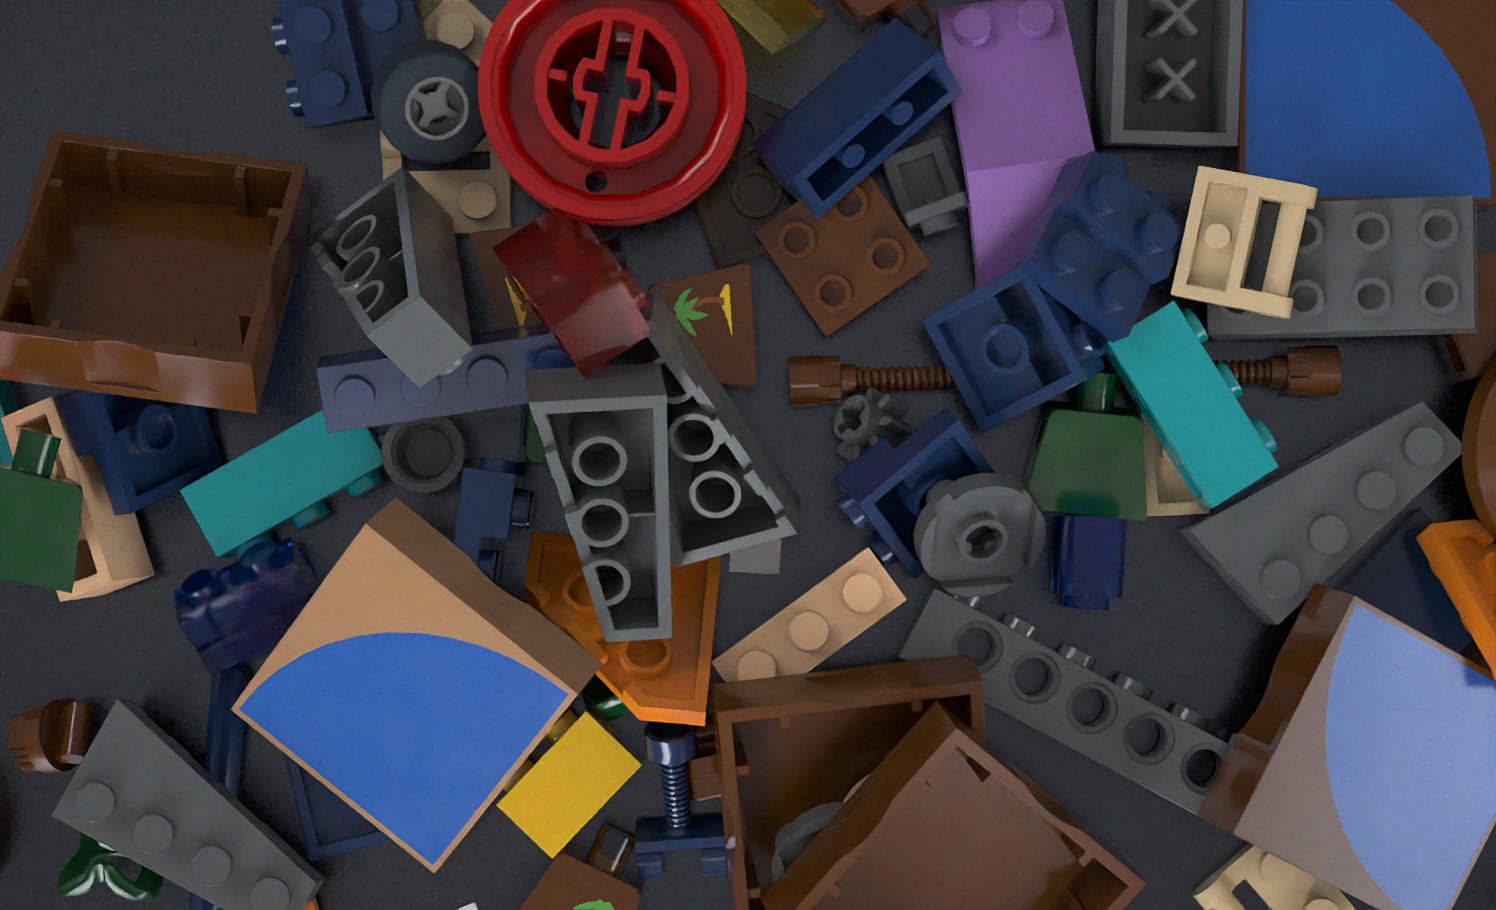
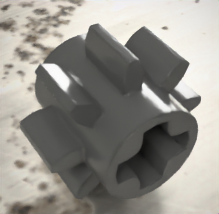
(866, 420)

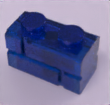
(245, 604)

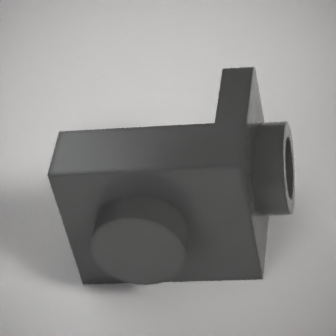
(924, 187)

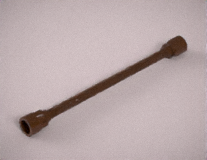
(823, 380)

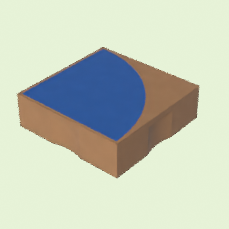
(414, 684)

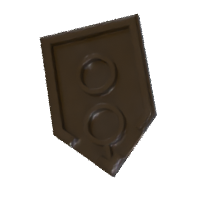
(743, 194)

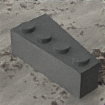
(400, 275)
(611, 472)
(720, 475)
(1322, 510)
(173, 817)

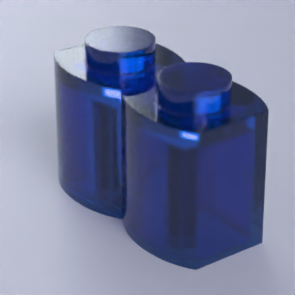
(1088, 560)

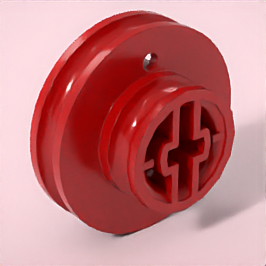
(566, 49)

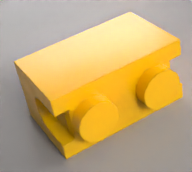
(569, 780)

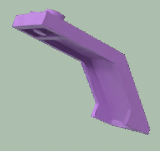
(1014, 119)

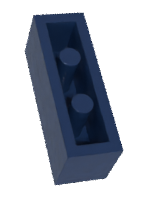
(857, 117)

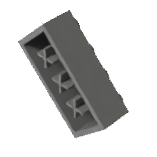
(1168, 73)
(1368, 272)

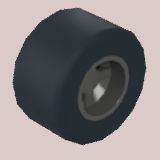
(449, 117)

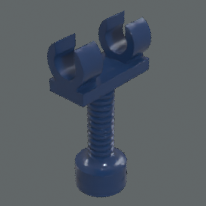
(671, 747)

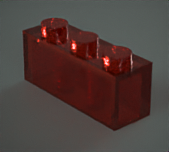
(575, 289)

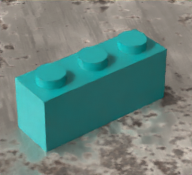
(1192, 405)
(283, 484)

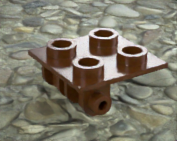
(845, 256)

